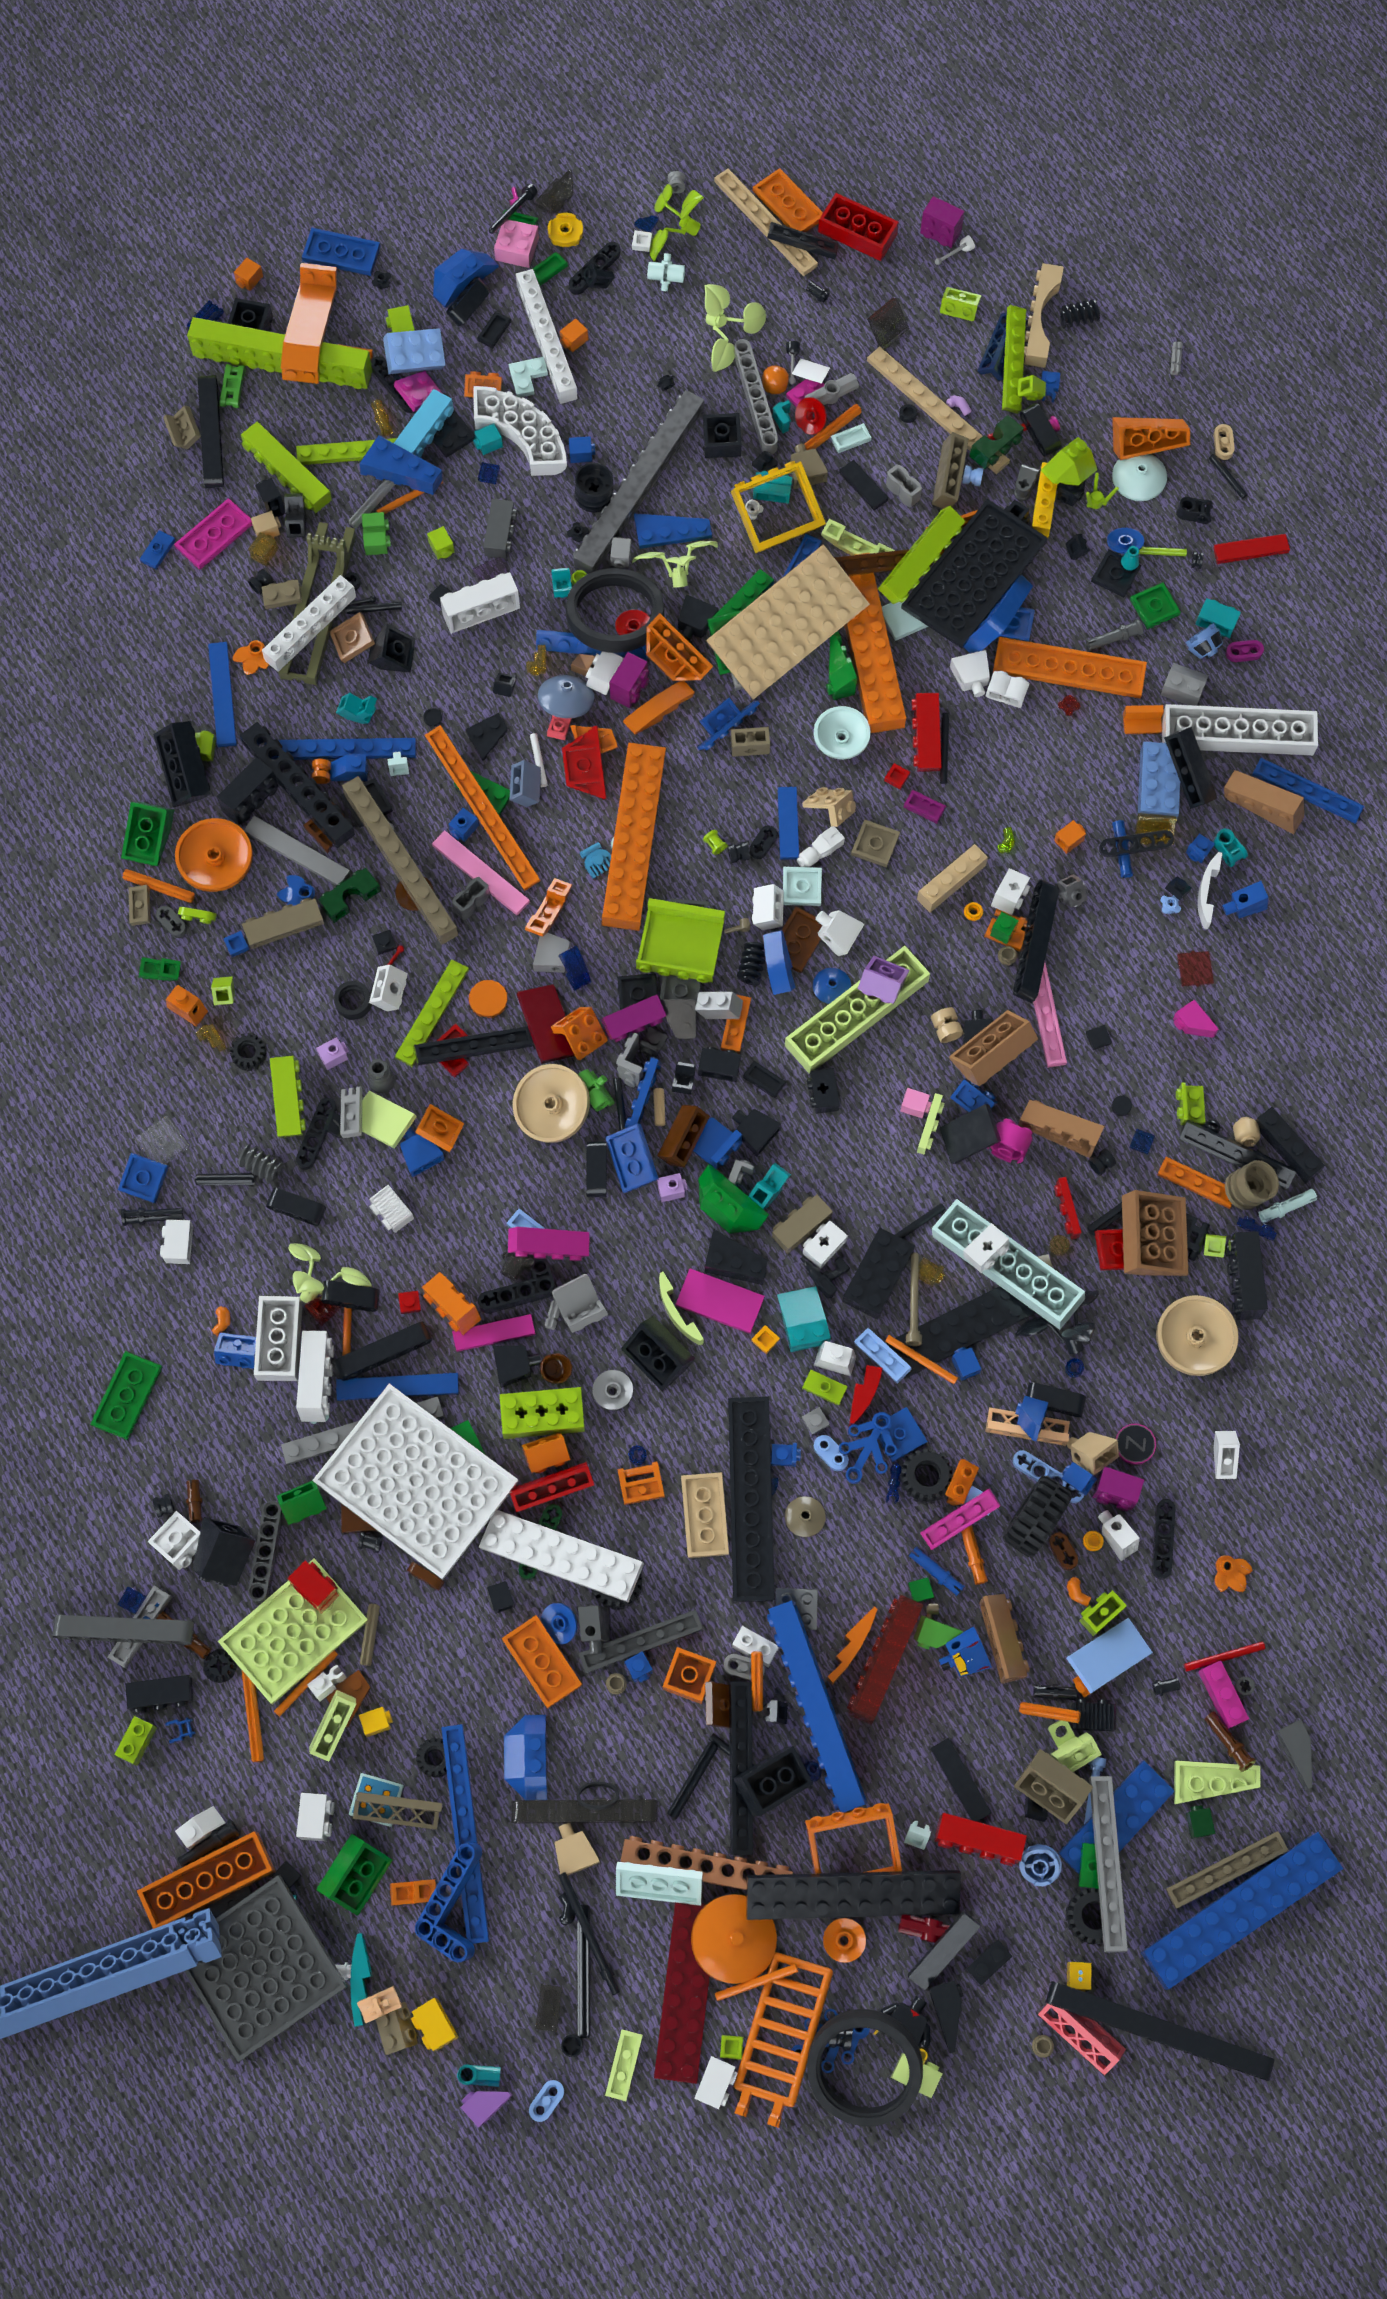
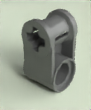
(1025, 482)

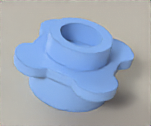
(1166, 908)

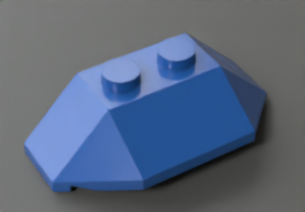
(458, 271)
(527, 1757)

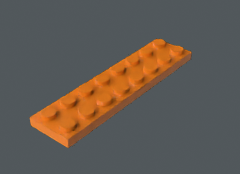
(1070, 667)

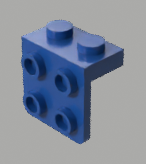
(717, 1143)

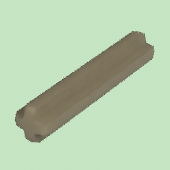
(369, 1635)

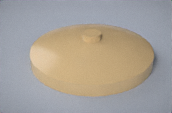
(551, 1103)
(1197, 1335)

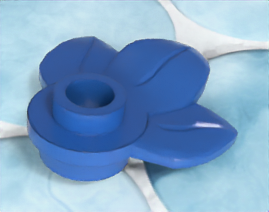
(294, 892)

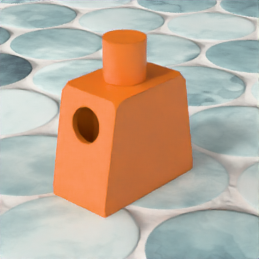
(183, 1004)

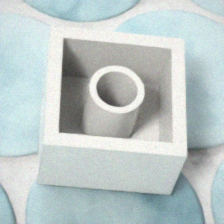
(314, 1817)

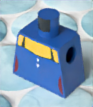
(966, 1654)

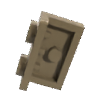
(182, 428)
(281, 594)
(397, 2030)

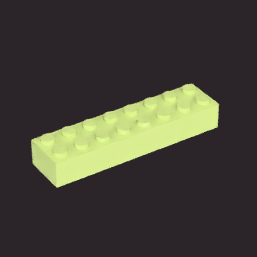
(850, 1016)

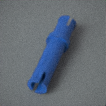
(1124, 860)
(936, 1571)

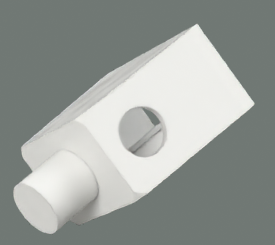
(971, 672)
(838, 931)
(835, 1358)
(1119, 1535)

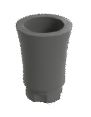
(380, 1076)

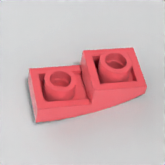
(559, 727)

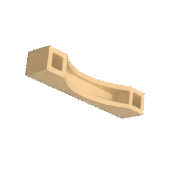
(1038, 344)

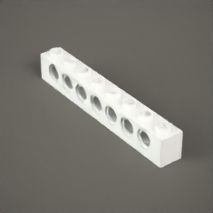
(546, 336)

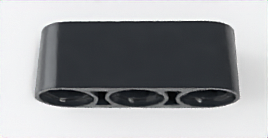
(468, 301)
(1040, 429)
(596, 1169)
(296, 1206)
(350, 1296)
(1059, 1400)

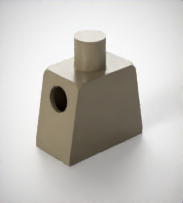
(812, 465)

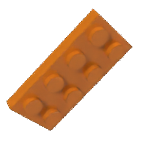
(788, 201)
(541, 1661)

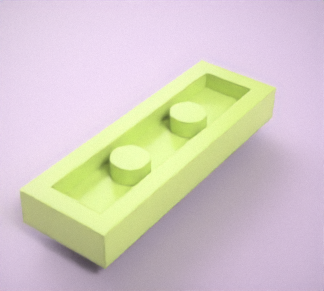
(931, 1124)
(623, 2065)

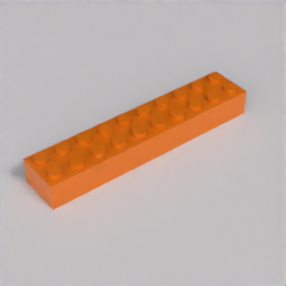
(874, 661)
(633, 836)

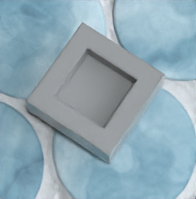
(815, 1421)

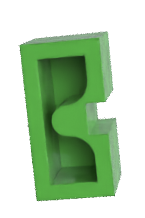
(375, 534)

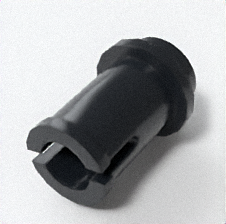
(817, 291)
(1166, 1686)

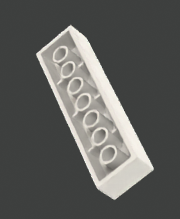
(1245, 728)

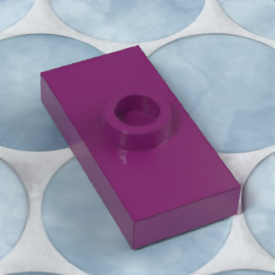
(924, 806)

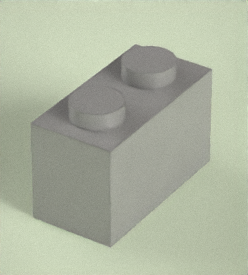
(719, 1005)

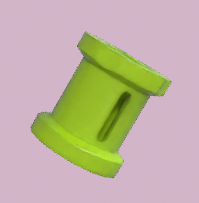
(715, 842)

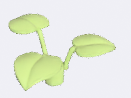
(716, 300)
(679, 575)
(312, 1287)

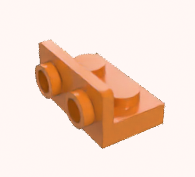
(476, 379)
(961, 1482)

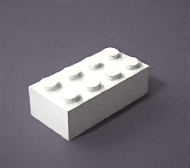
(480, 602)
(278, 1338)
(314, 1376)

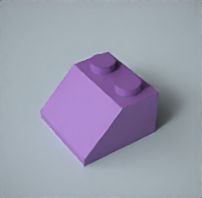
(883, 980)
(483, 2105)

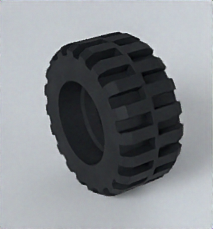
(1037, 1516)

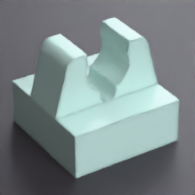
(398, 765)
(917, 1836)

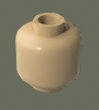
(1246, 1131)

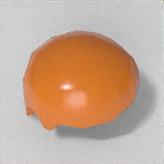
(775, 379)

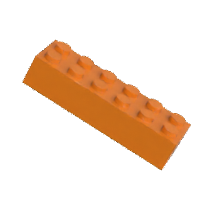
(206, 1880)

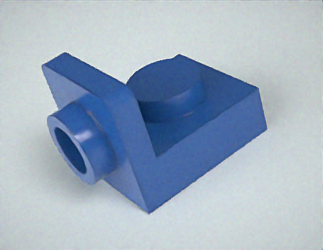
(1199, 848)
(785, 1455)

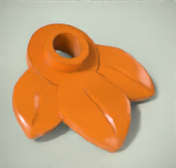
(250, 659)
(1234, 1576)

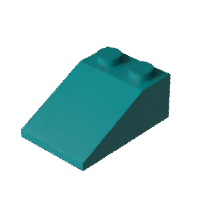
(803, 1319)

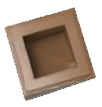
(582, 664)

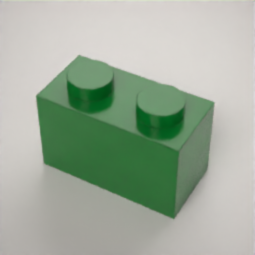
(301, 1502)

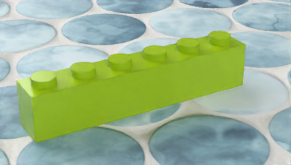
(285, 467)
(921, 555)

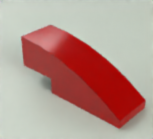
(865, 1393)

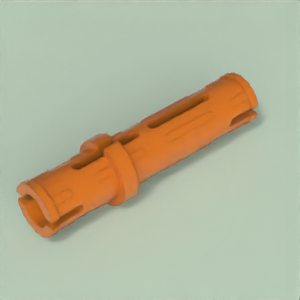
(974, 1557)

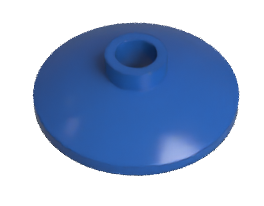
(1123, 538)
(828, 993)
(552, 1621)

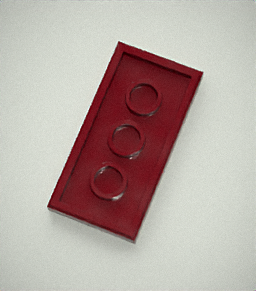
(541, 1011)

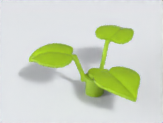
(686, 223)

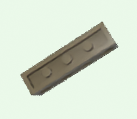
(397, 1802)

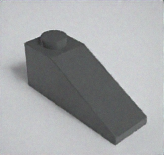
(1297, 1747)

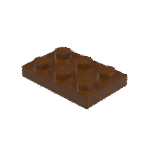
(801, 937)

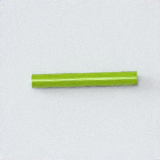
(1163, 551)

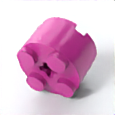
(1014, 1141)

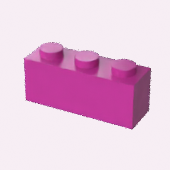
(1223, 1694)

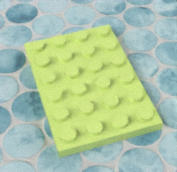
(289, 1638)

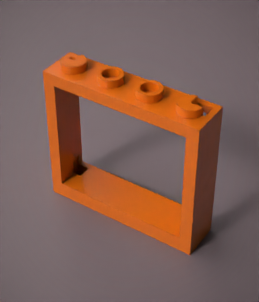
(853, 1817)

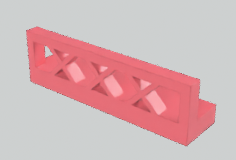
(1089, 2030)

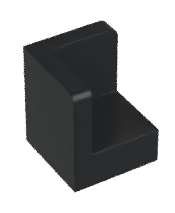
(500, 1597)

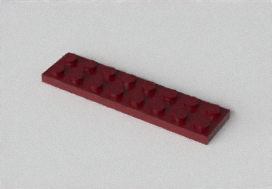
(682, 2003)

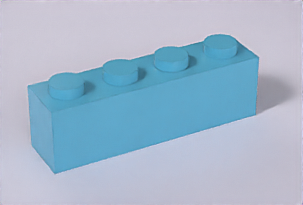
(425, 423)

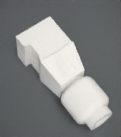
(821, 847)

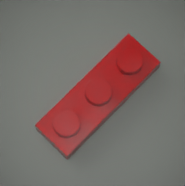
(1067, 1208)

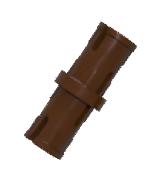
(194, 1501)

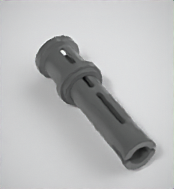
(1123, 633)

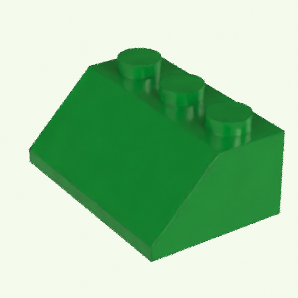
(354, 1874)

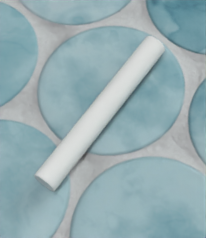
(538, 758)

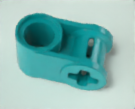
(1231, 850)

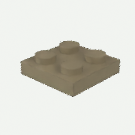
(875, 843)

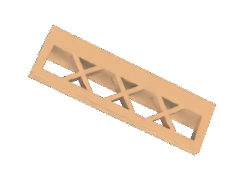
(1012, 1430)

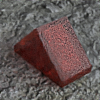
(321, 1312)

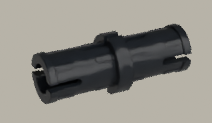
(1054, 1692)

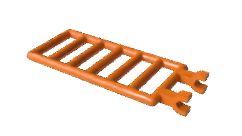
(752, 2042)

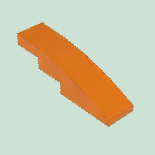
(658, 707)
(855, 1638)

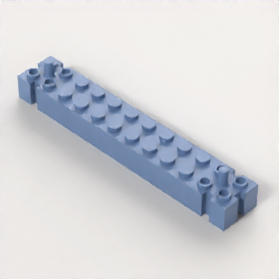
(108, 1972)

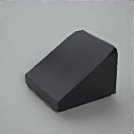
(504, 684)

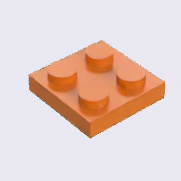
(439, 1128)

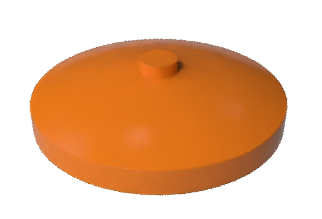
(213, 855)
(729, 1944)

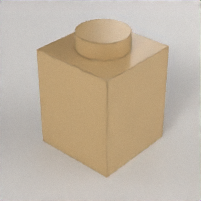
(266, 524)

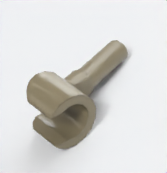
(743, 927)
(932, 1609)

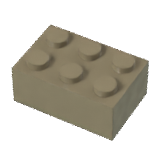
(1053, 1786)

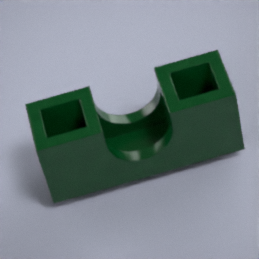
(987, 451)
(360, 883)

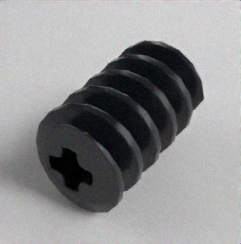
(1079, 312)
(751, 963)

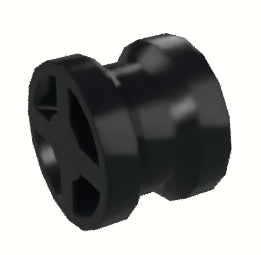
(163, 1505)

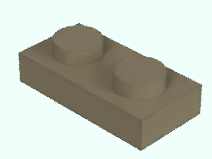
(139, 905)

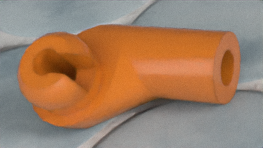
(1075, 1593)

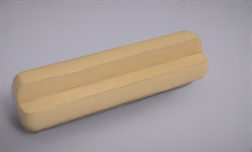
(659, 1107)

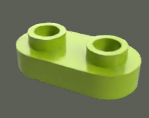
(205, 916)

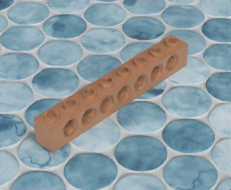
(718, 1860)

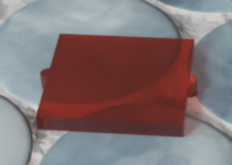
(1195, 968)

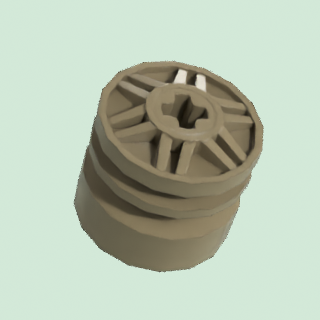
(1251, 1185)

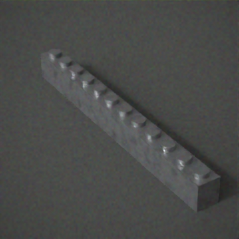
(639, 482)

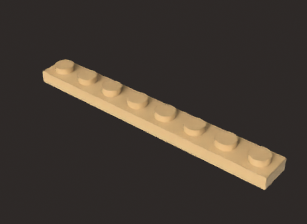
(762, 218)

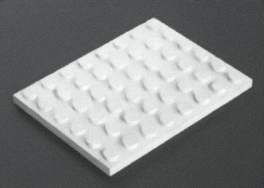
(415, 1481)

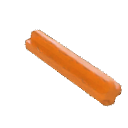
(757, 1680)
(1050, 1712)

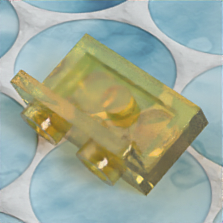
(1152, 823)

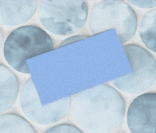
(1109, 1655)

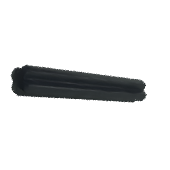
(692, 1780)

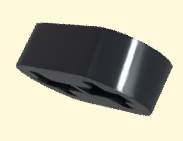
(766, 845)

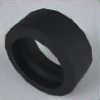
(351, 986)

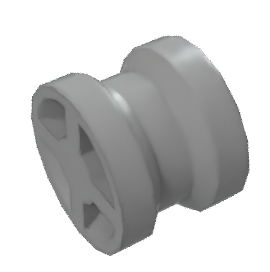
(676, 180)

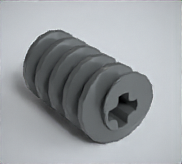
(259, 1165)

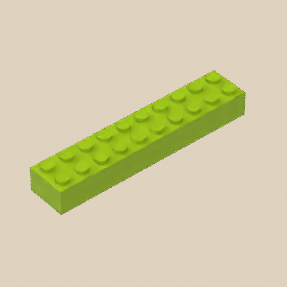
(264, 351)

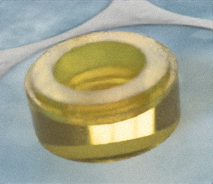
(1059, 1245)

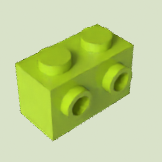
(1102, 1613)

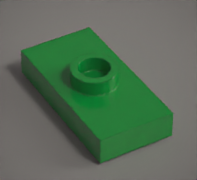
(1088, 1867)

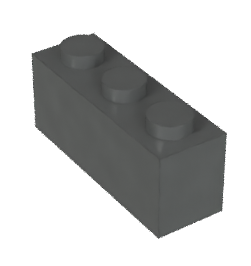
(500, 528)

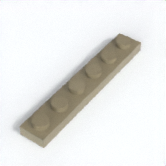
(1226, 1869)

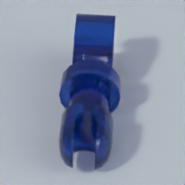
(895, 1471)

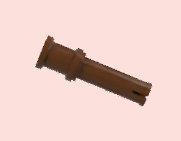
(1234, 1748)

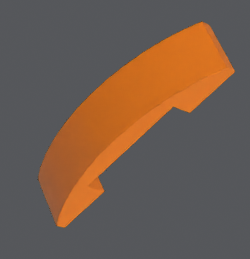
(550, 908)

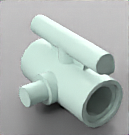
(666, 272)

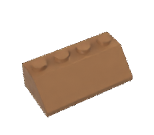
(994, 1047)
(1003, 1638)

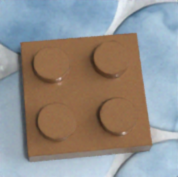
(352, 637)

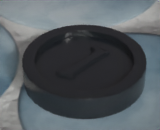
(432, 717)

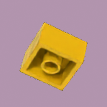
(434, 2025)

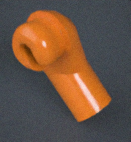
(223, 1320)

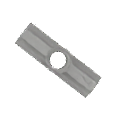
(839, 388)

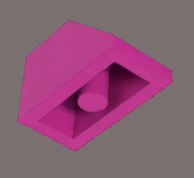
(1194, 1021)

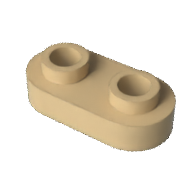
(1224, 443)

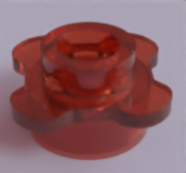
(1069, 700)

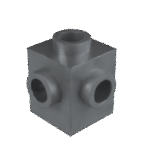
(1072, 891)

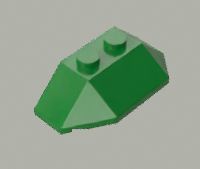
(728, 1204)

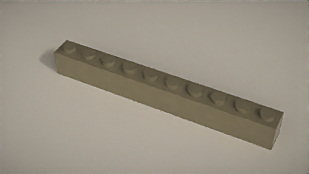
(400, 860)

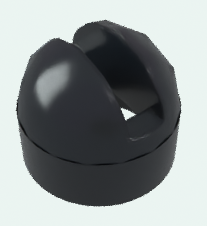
(1215, 1123)

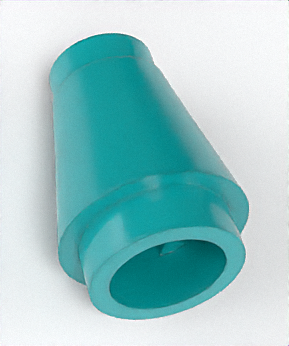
(1131, 558)

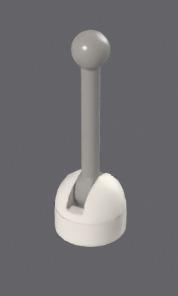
(966, 245)

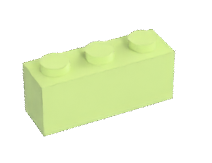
(332, 1725)

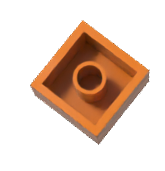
(688, 1675)

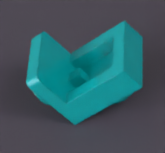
(561, 582)

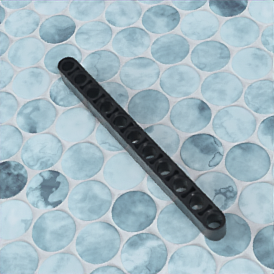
(1160, 2031)

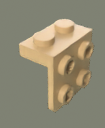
(837, 801)

